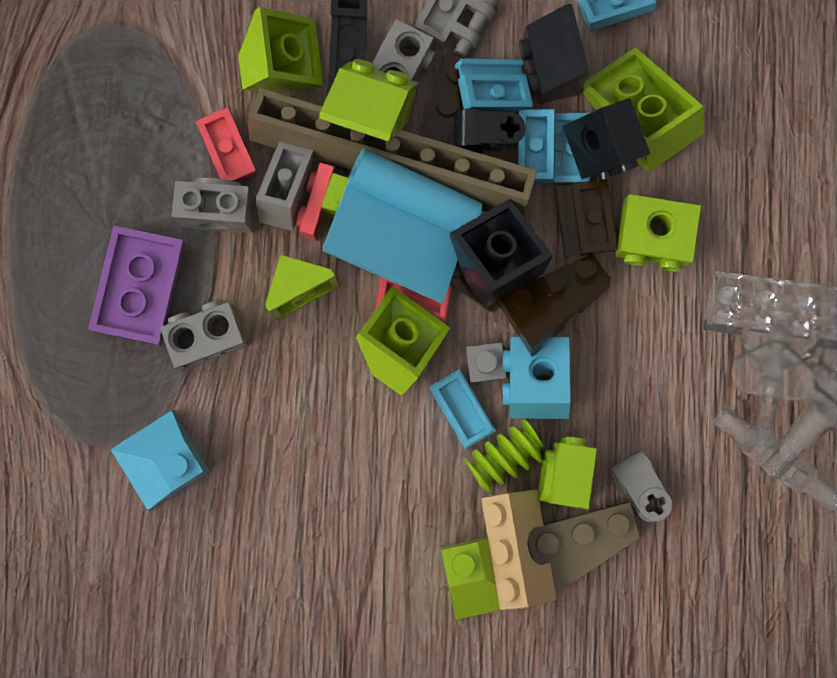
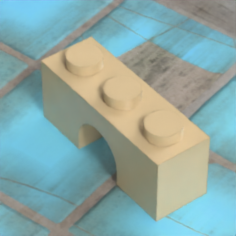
(517, 576)

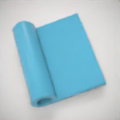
(399, 225)

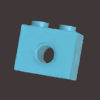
(536, 398)

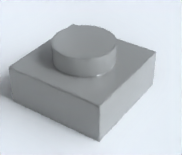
(485, 362)

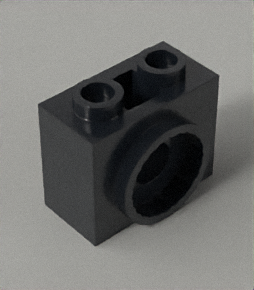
(607, 140)

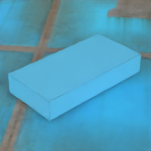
(462, 409)

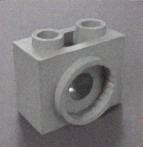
(214, 205)

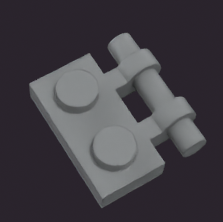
(441, 21)

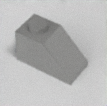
(284, 186)

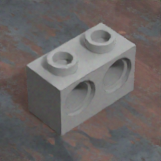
(391, 58)
(205, 344)

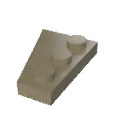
(582, 542)

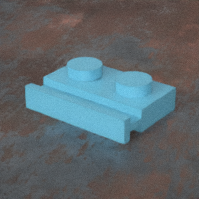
(493, 85)

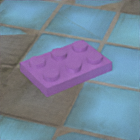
(136, 285)

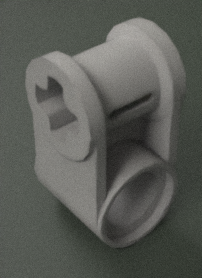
(639, 480)

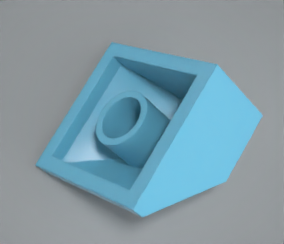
(160, 460)

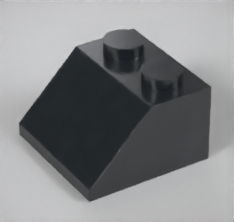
(555, 56)
(499, 253)

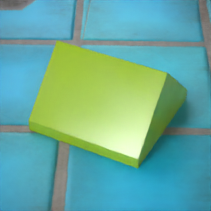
(297, 285)

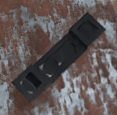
(347, 34)

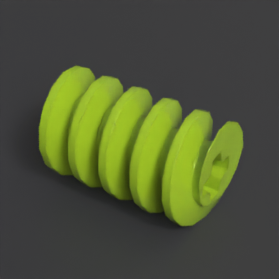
(505, 456)

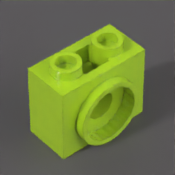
(640, 245)
(567, 473)

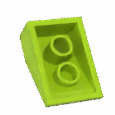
(664, 109)

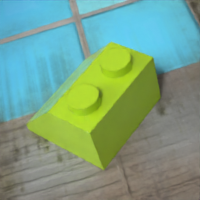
(369, 100)

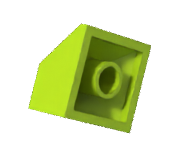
(280, 53)
(400, 340)
(470, 577)

